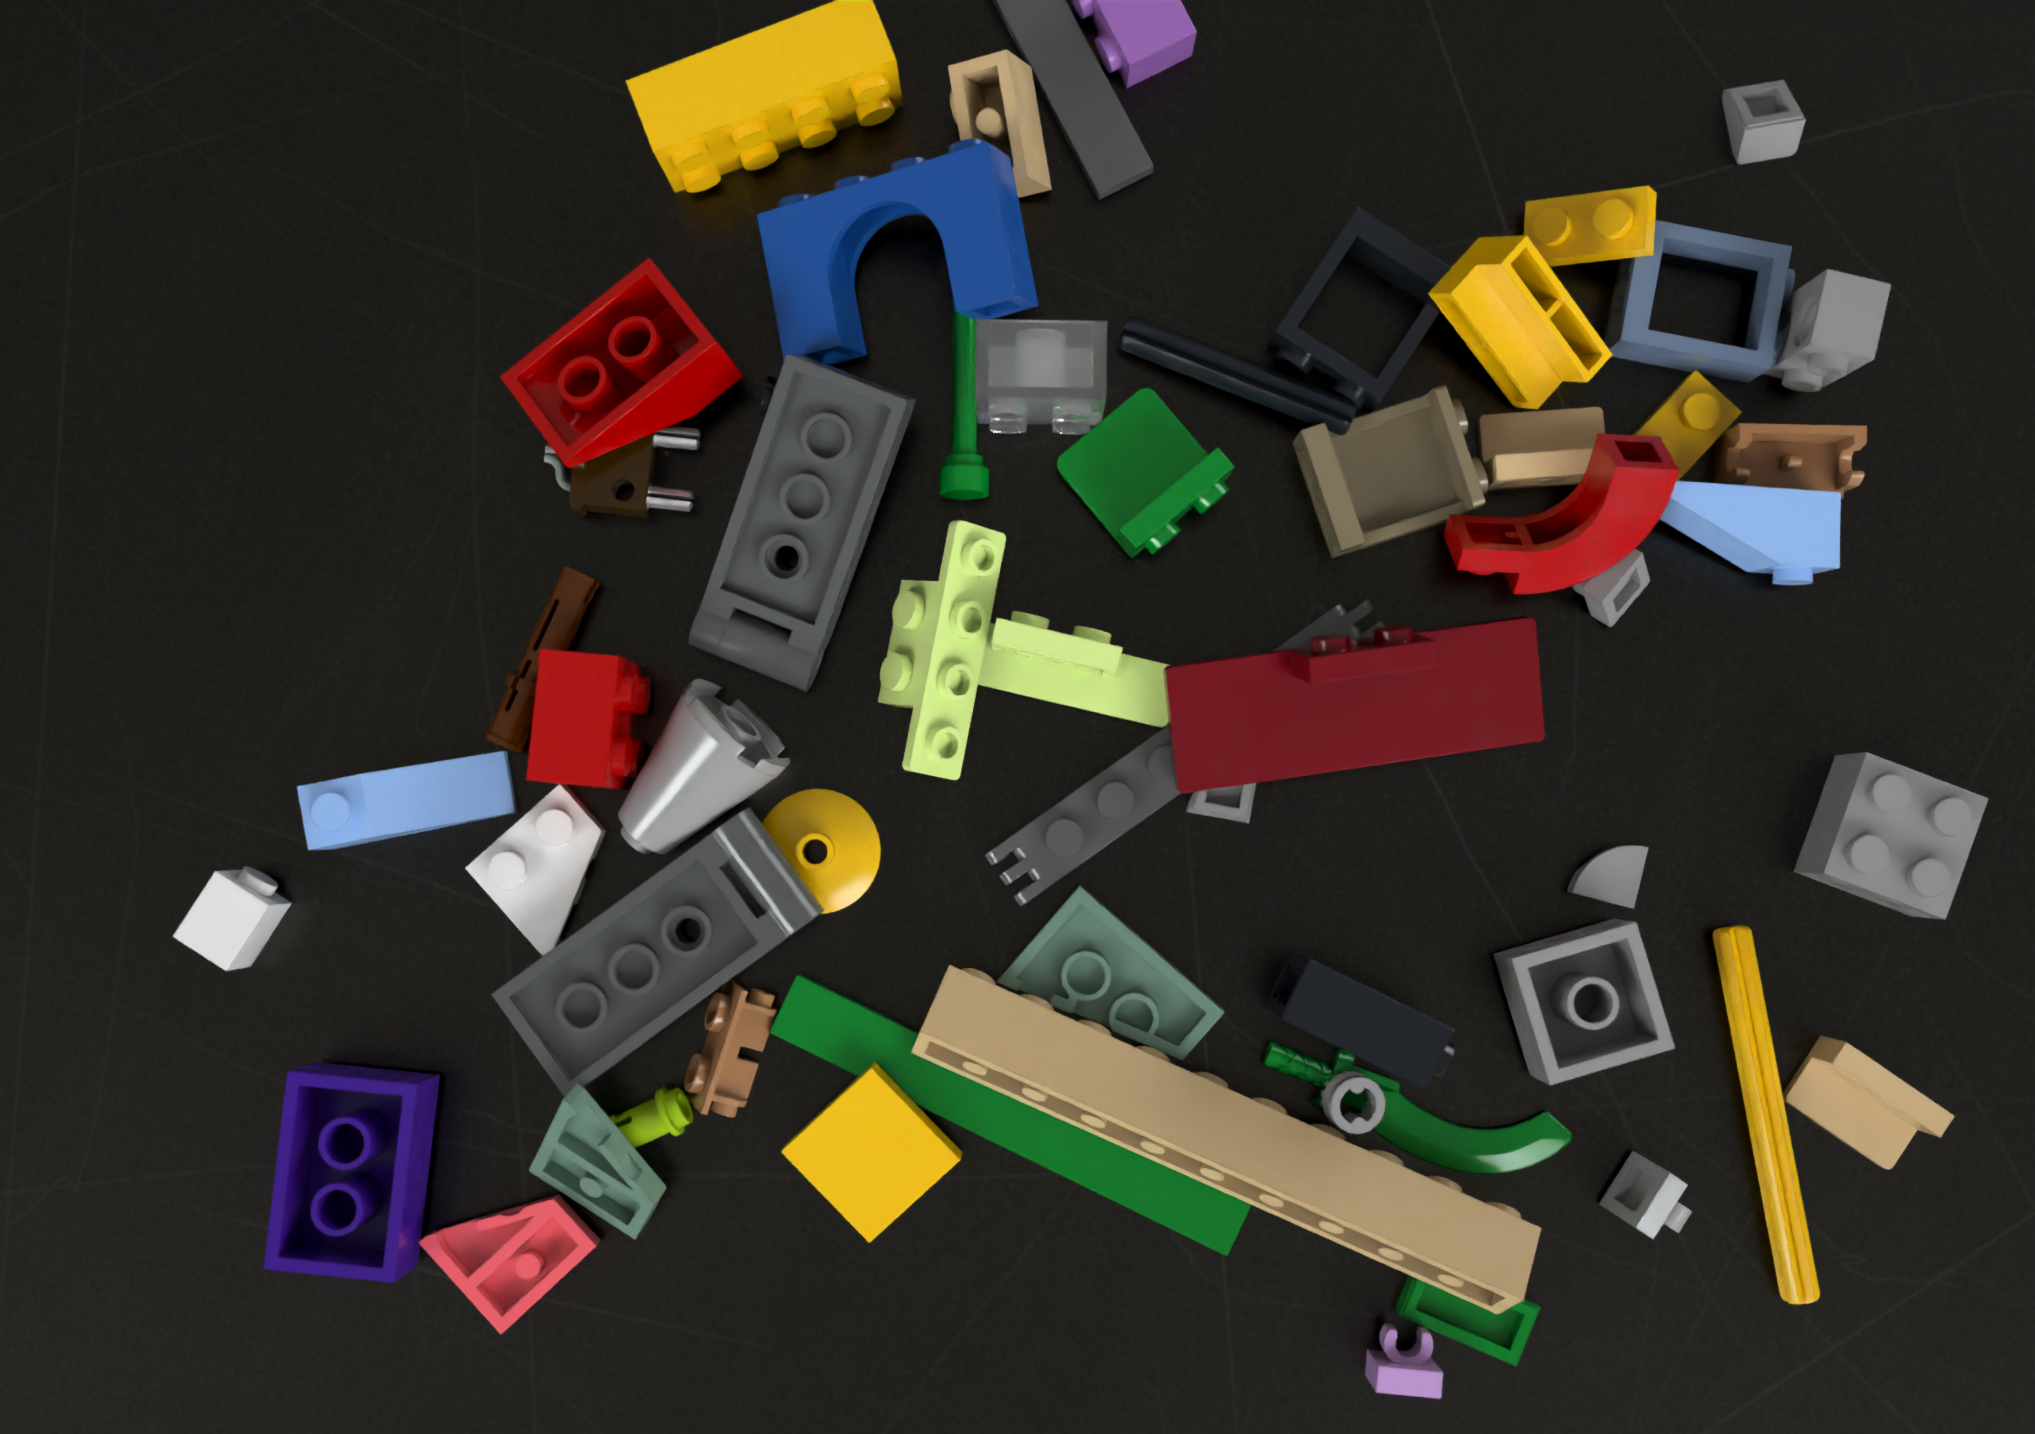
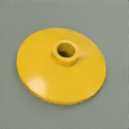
(849, 839)

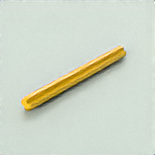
(1766, 1114)

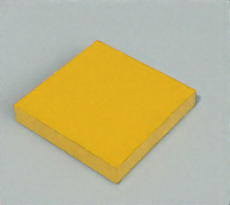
(872, 1152)

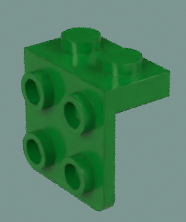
(1143, 473)

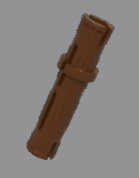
(554, 632)

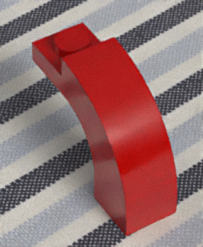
(1584, 533)

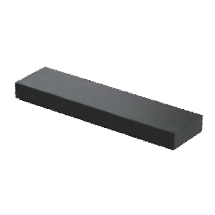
(1077, 93)

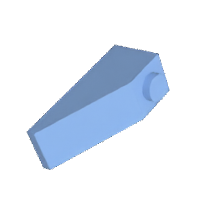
(1761, 527)
(406, 800)

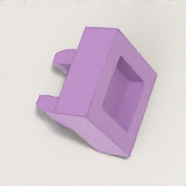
(1407, 1371)

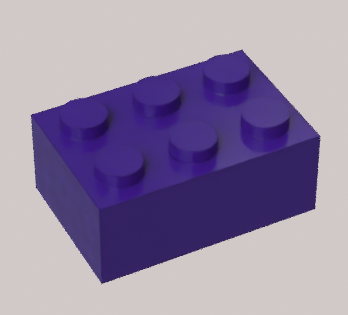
(351, 1172)

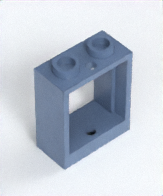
(1635, 290)

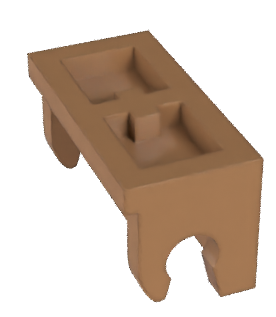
(1790, 456)

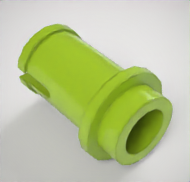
(654, 1118)

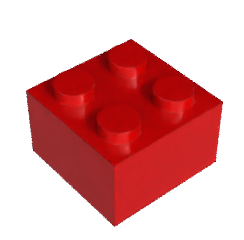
(587, 720)

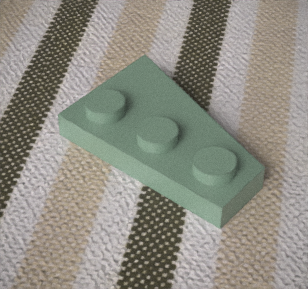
(1108, 973)

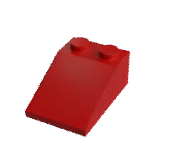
(621, 369)

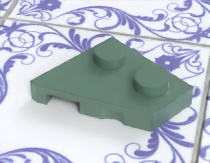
(597, 1165)

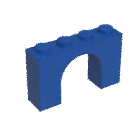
(818, 239)

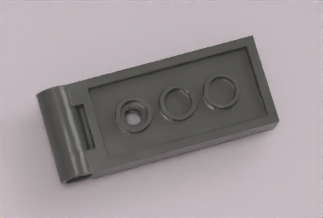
(807, 488)
(635, 969)

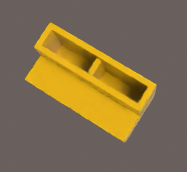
(1519, 320)

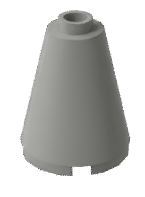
(698, 769)

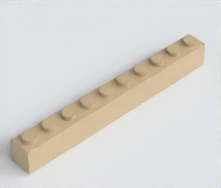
(1229, 1140)

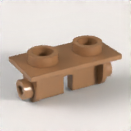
(718, 1070)

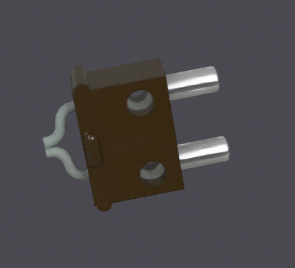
(599, 480)

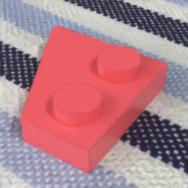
(512, 1255)

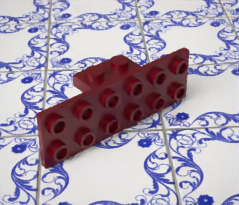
(1354, 703)

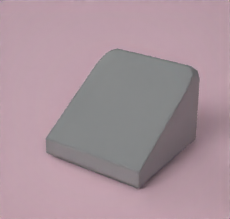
(1762, 121)

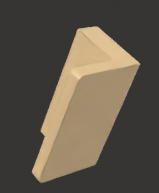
(1538, 446)
(1862, 1102)

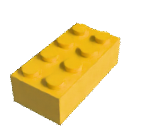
(768, 93)

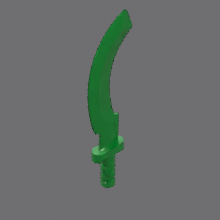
(1424, 1133)

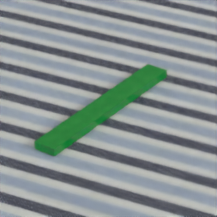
(858, 1036)

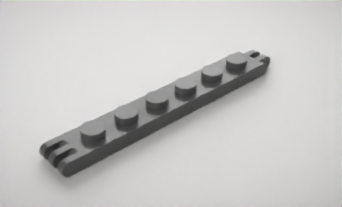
(1124, 791)

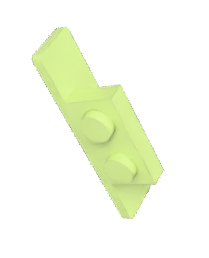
(941, 647)
(1073, 670)

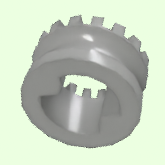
(1356, 1083)

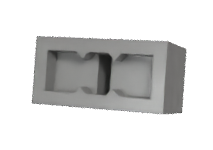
(1829, 329)

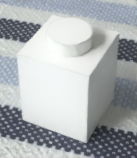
(233, 917)

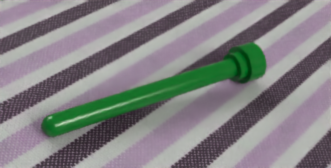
(963, 471)

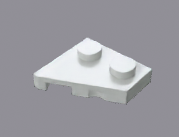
(541, 866)

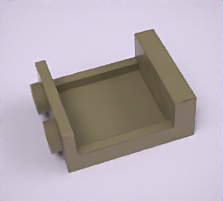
(1391, 472)

